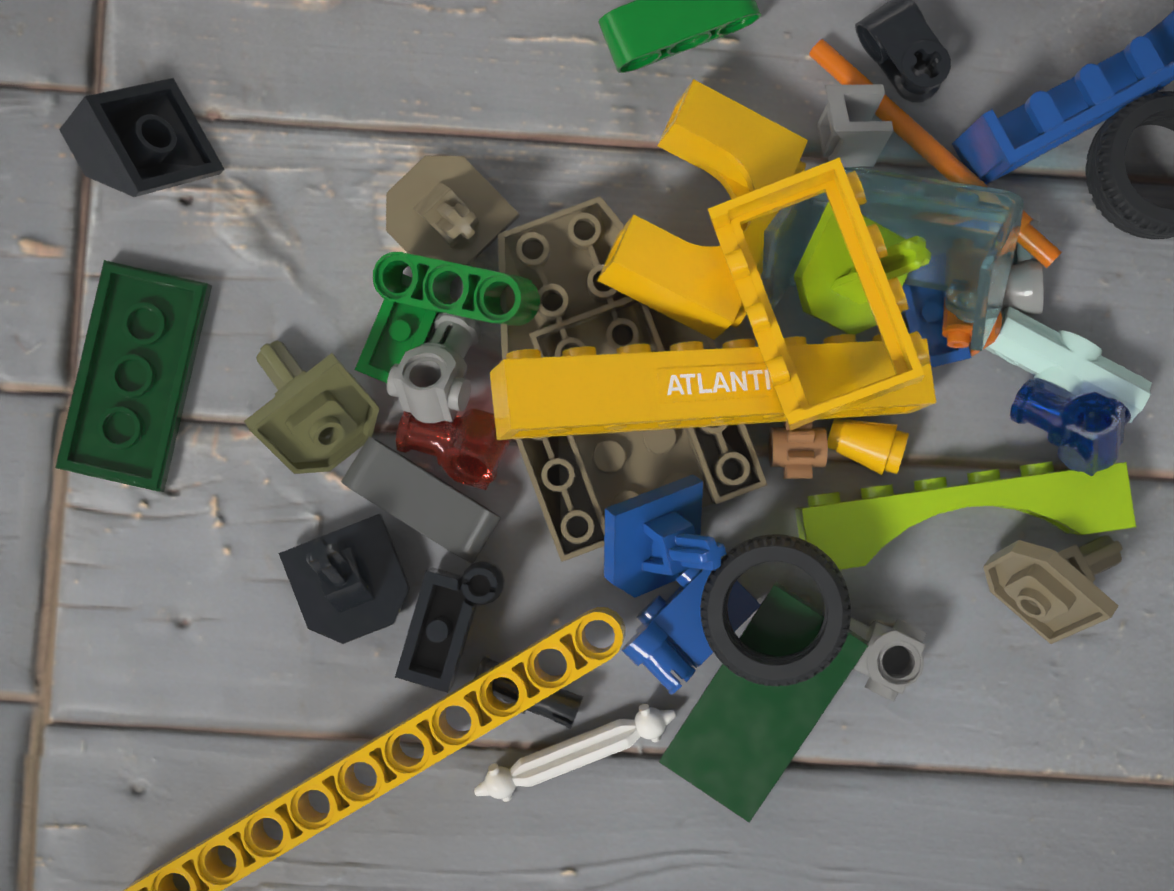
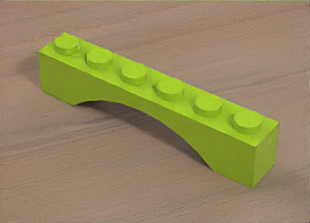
(1067, 499)

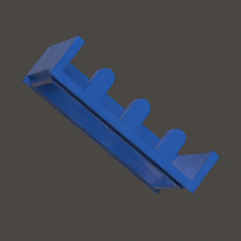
(1053, 117)

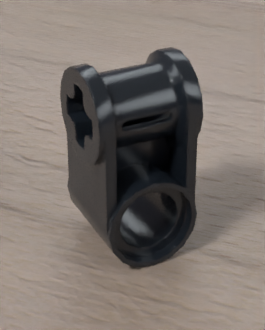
(901, 40)

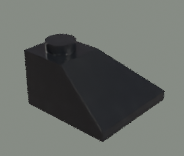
(140, 139)

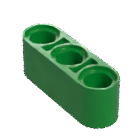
(662, 28)
(432, 288)

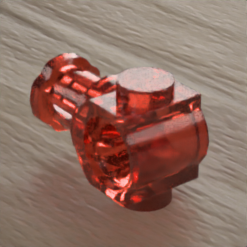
(462, 447)

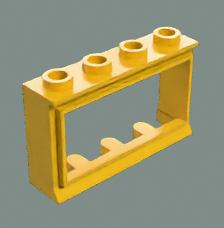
(865, 249)

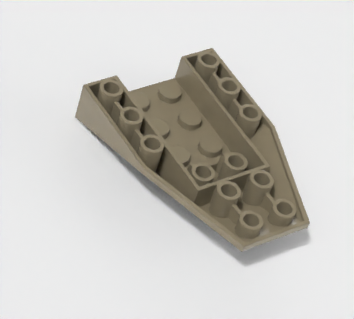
(589, 472)

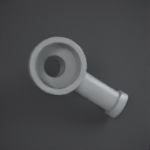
(1025, 280)

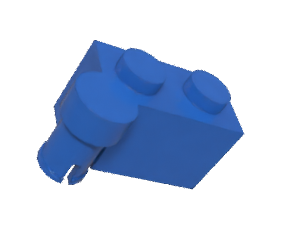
(673, 630)

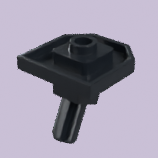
(348, 580)

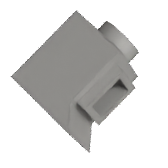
(847, 126)

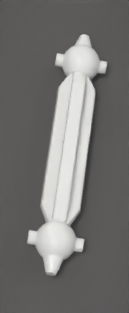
(574, 752)

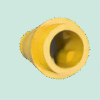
(869, 443)

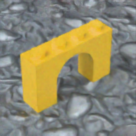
(691, 279)

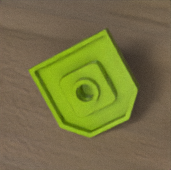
(829, 281)

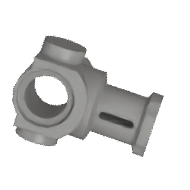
(432, 375)
(880, 640)

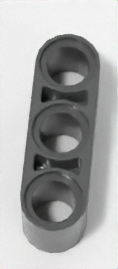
(420, 499)

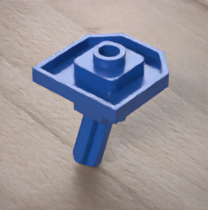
(658, 538)

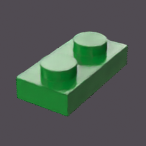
(394, 333)

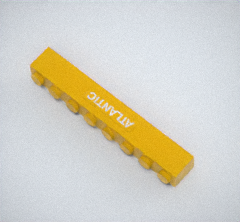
(685, 386)

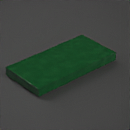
(133, 376)
(747, 731)

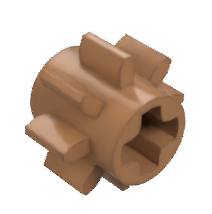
(797, 450)

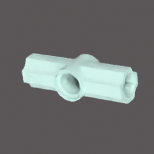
(1066, 362)

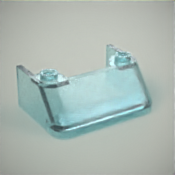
(964, 227)

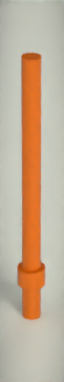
(928, 146)

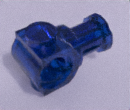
(1082, 426)

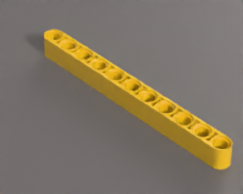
(392, 766)

